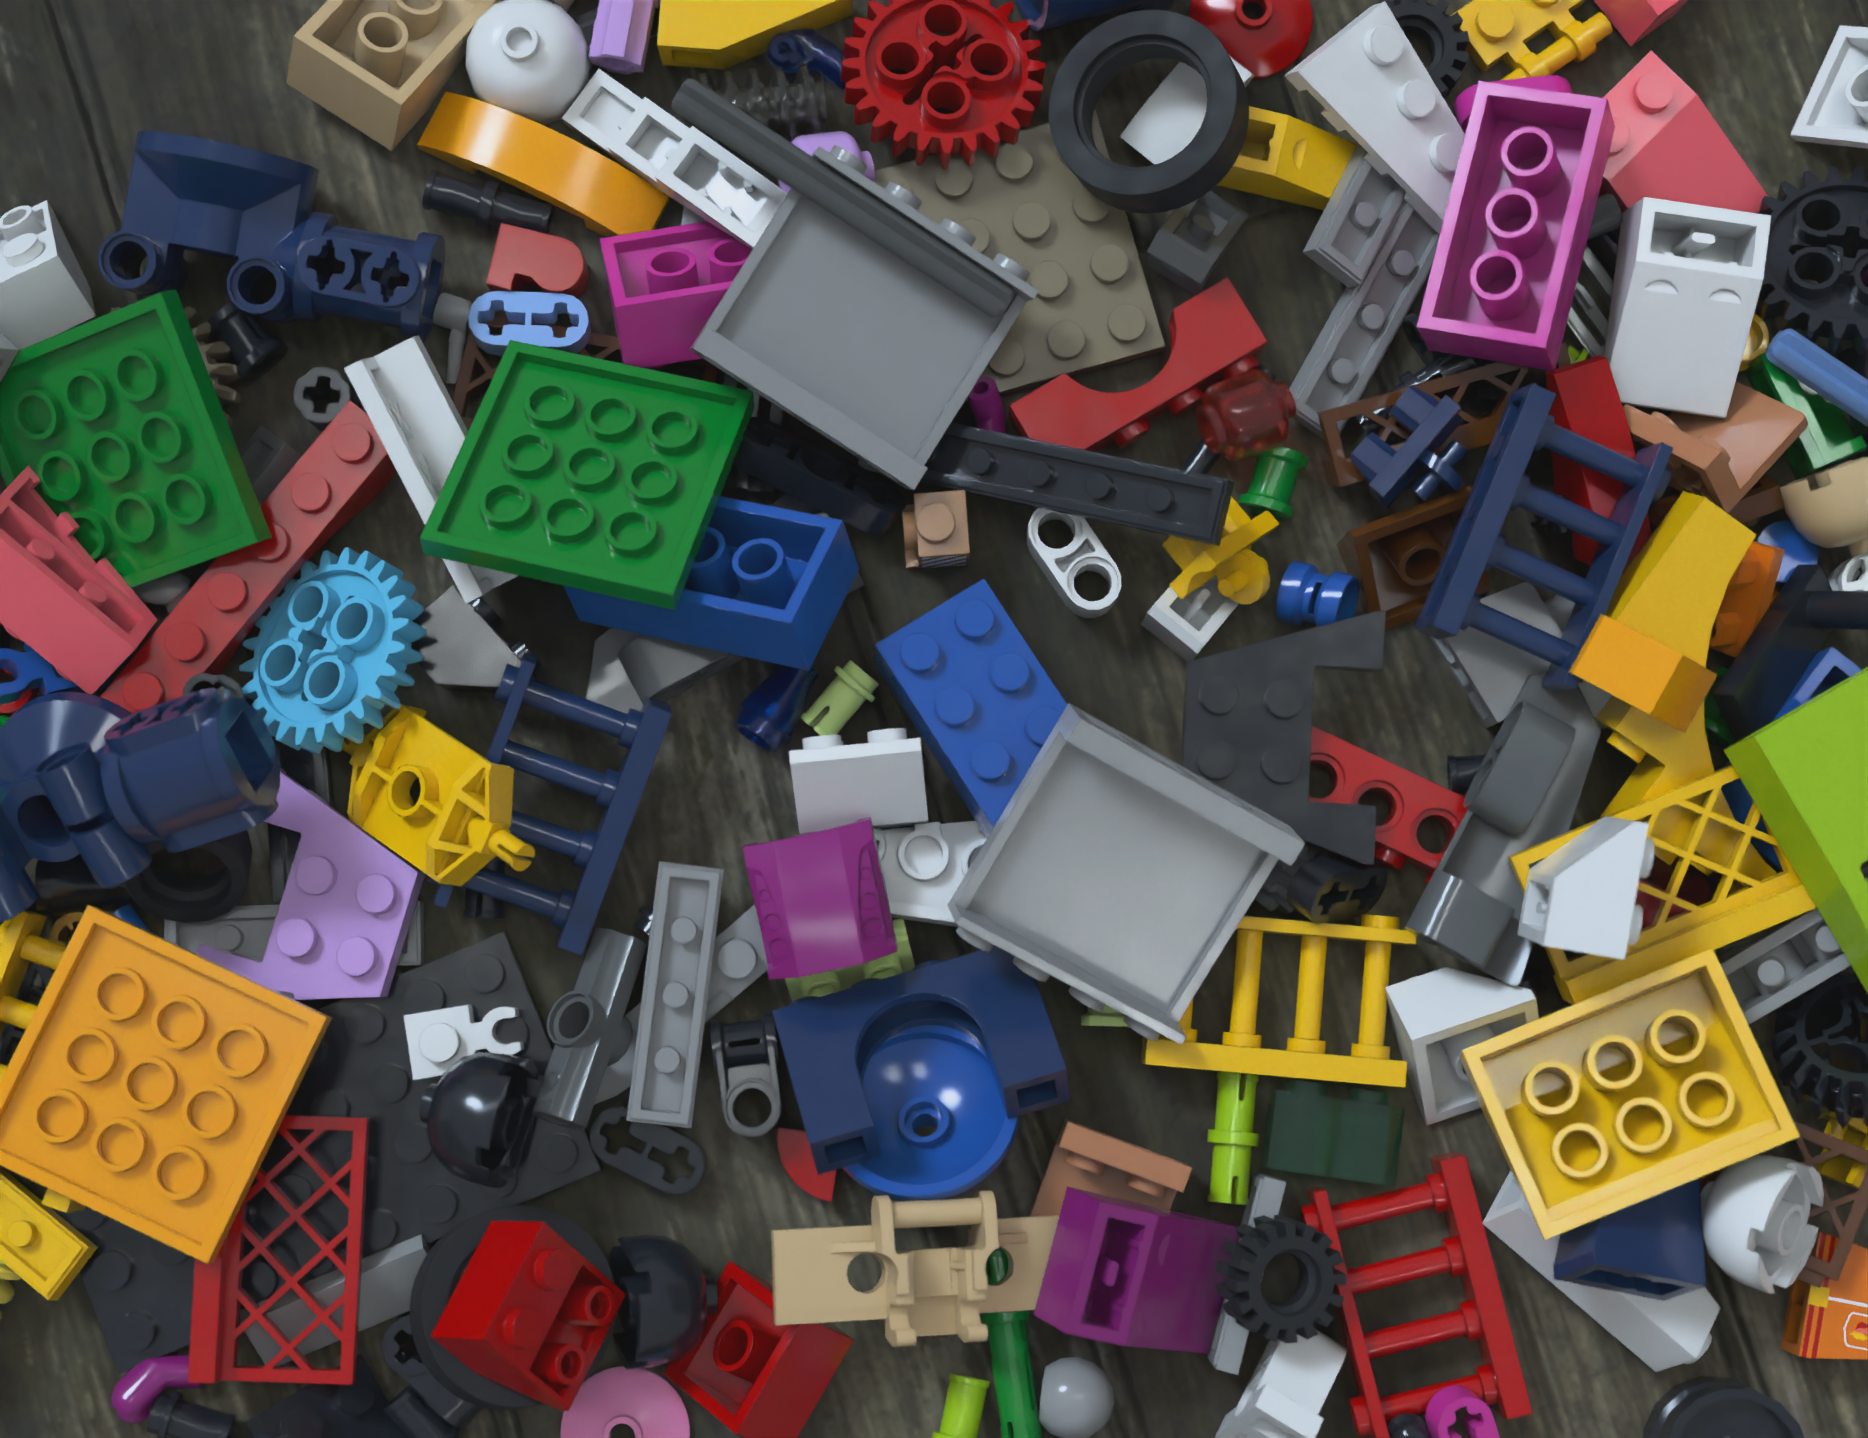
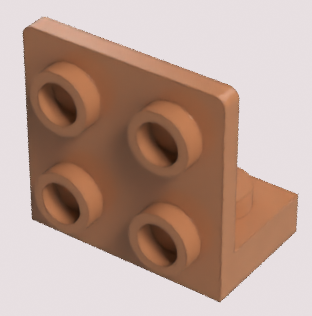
(1721, 454)
(1107, 1167)

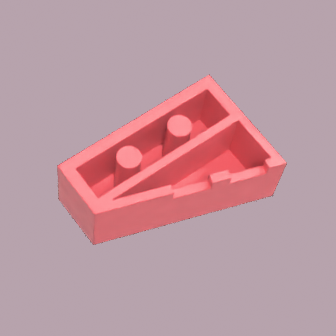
(56, 594)

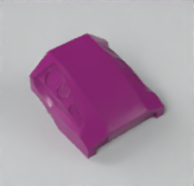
(821, 900)

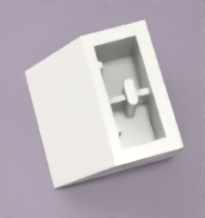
(39, 278)
(859, 781)
(1588, 890)

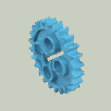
(333, 651)

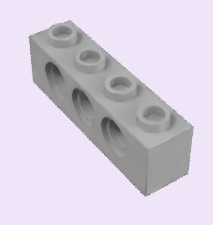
(1782, 962)

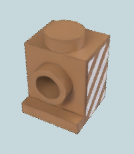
(936, 530)

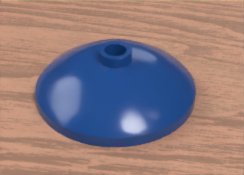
(937, 1081)

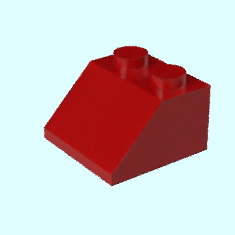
(757, 1373)

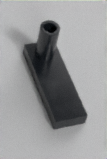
(1784, 647)

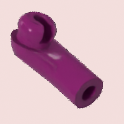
(987, 405)

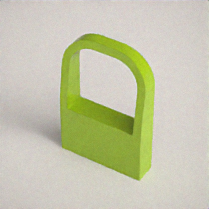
(1813, 793)

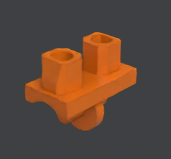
(1746, 598)

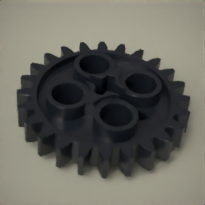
(1831, 257)

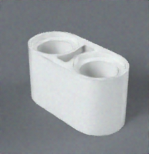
(1065, 564)

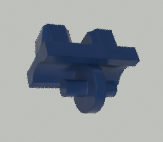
(1430, 427)

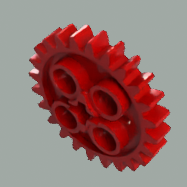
(982, 104)

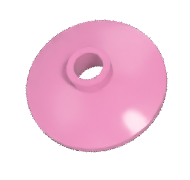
(630, 1398)

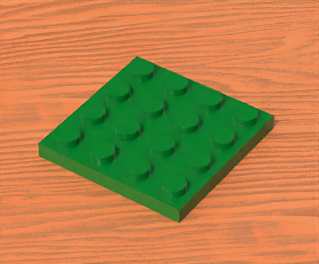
(130, 441)
(589, 474)

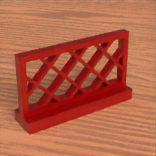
(219, 1284)

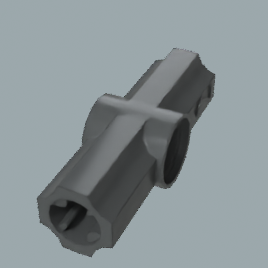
(589, 1029)

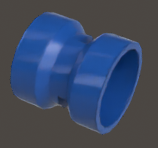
(1315, 597)

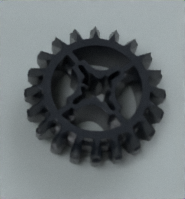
(1819, 1048)

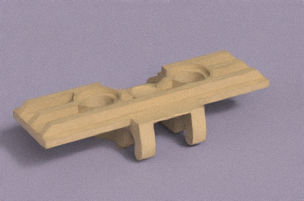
(918, 1288)

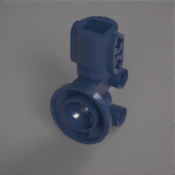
(260, 212)
(106, 781)

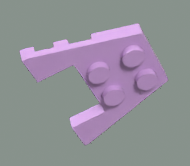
(339, 909)

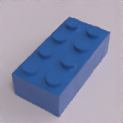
(756, 590)
(973, 696)

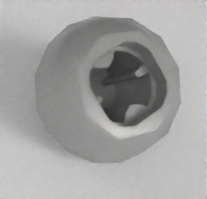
(1075, 1398)

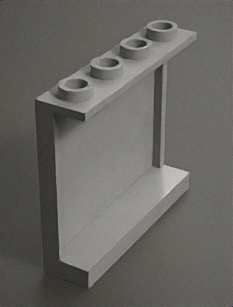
(856, 332)
(1118, 874)

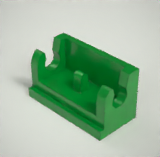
(1827, 434)

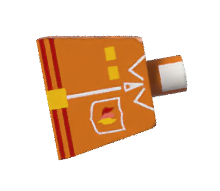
(1831, 1318)

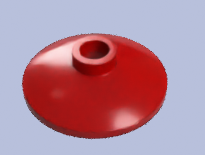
(1261, 44)

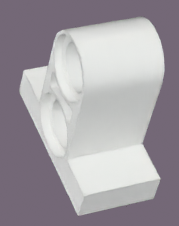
(1286, 1390)

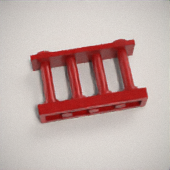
(1462, 1255)

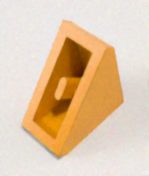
(1643, 672)

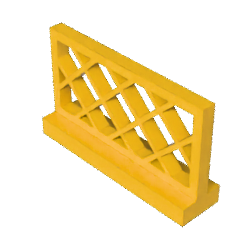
(1701, 926)

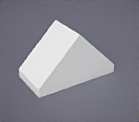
(1188, 622)

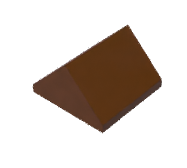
(1402, 555)

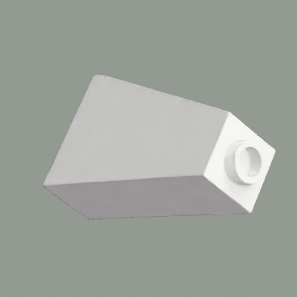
(1653, 1329)

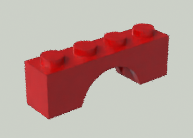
(1209, 341)

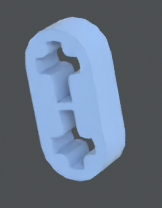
(529, 309)

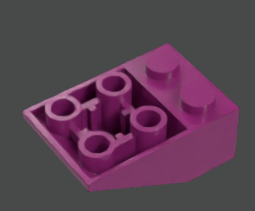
(1134, 1274)

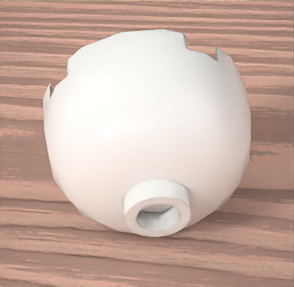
(528, 59)
(1759, 1219)

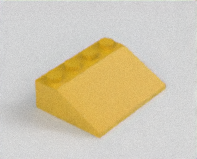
(1628, 1094)

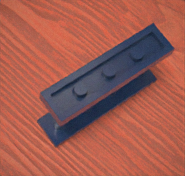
(1504, 487)
(614, 791)

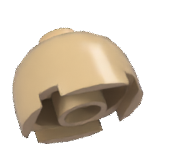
(1831, 506)

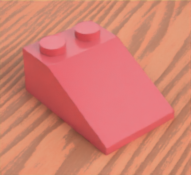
(1672, 146)

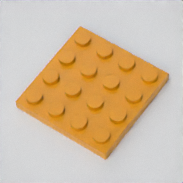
(152, 1083)

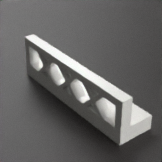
(420, 436)

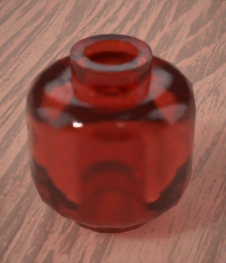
(1245, 415)

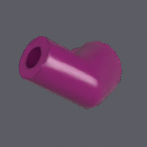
(145, 1382)

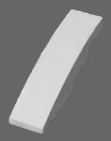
(675, 158)

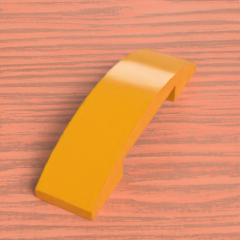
(542, 164)

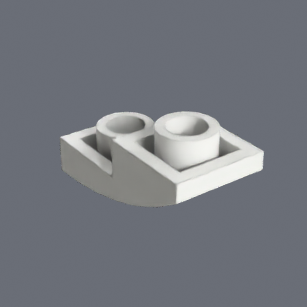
(1172, 114)

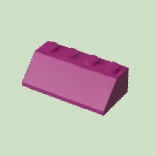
(667, 288)

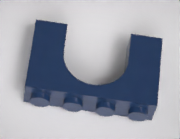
(979, 994)

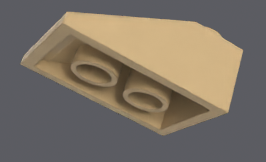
(381, 59)

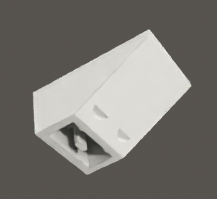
(1683, 303)

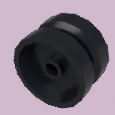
(1719, 1410)

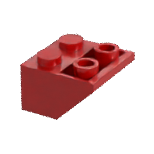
(529, 1312)

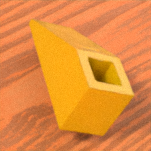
(732, 31)
(1289, 160)

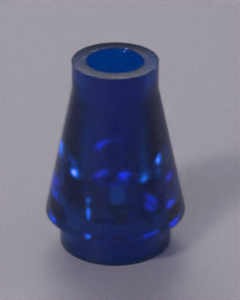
(775, 707)

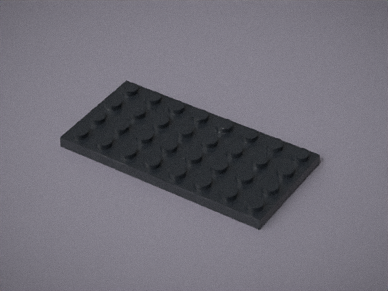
(358, 1070)

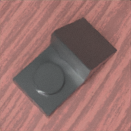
(1195, 241)

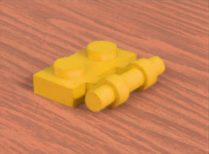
(1504, 26)

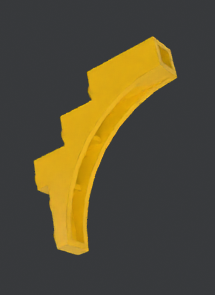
(1674, 599)

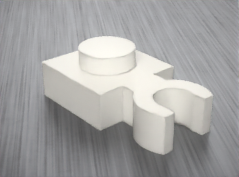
(446, 1035)

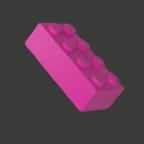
(1516, 225)

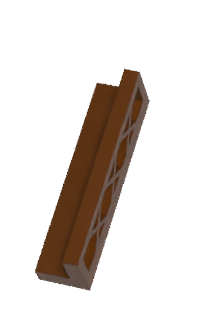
(1471, 432)

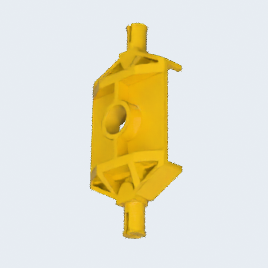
(461, 806)

